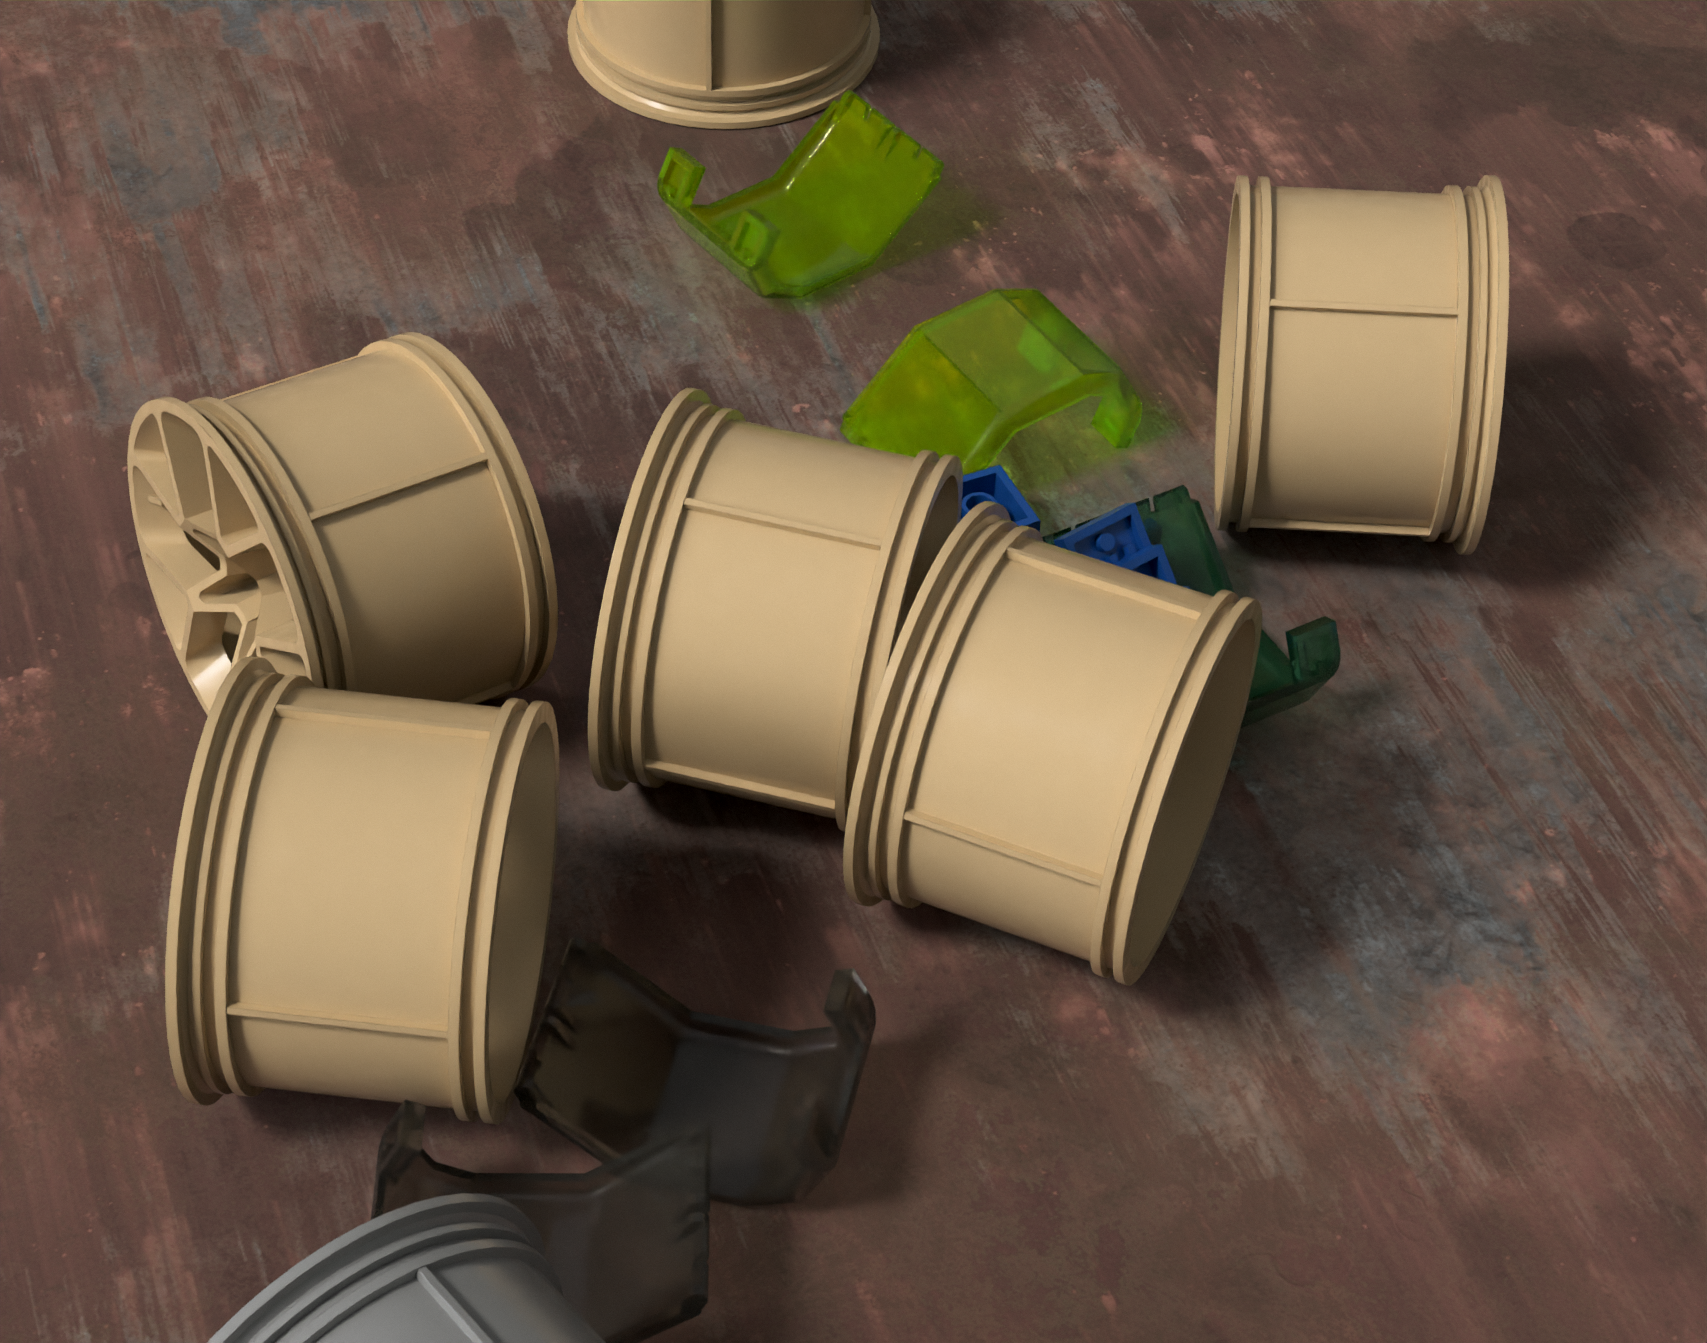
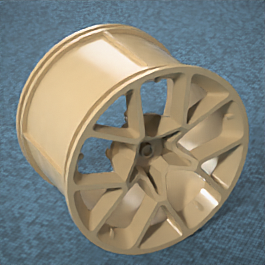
(723, 58)
(1362, 360)
(348, 530)
(758, 606)
(1049, 744)
(361, 895)

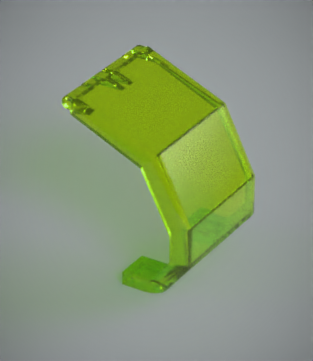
(821, 211)
(985, 374)

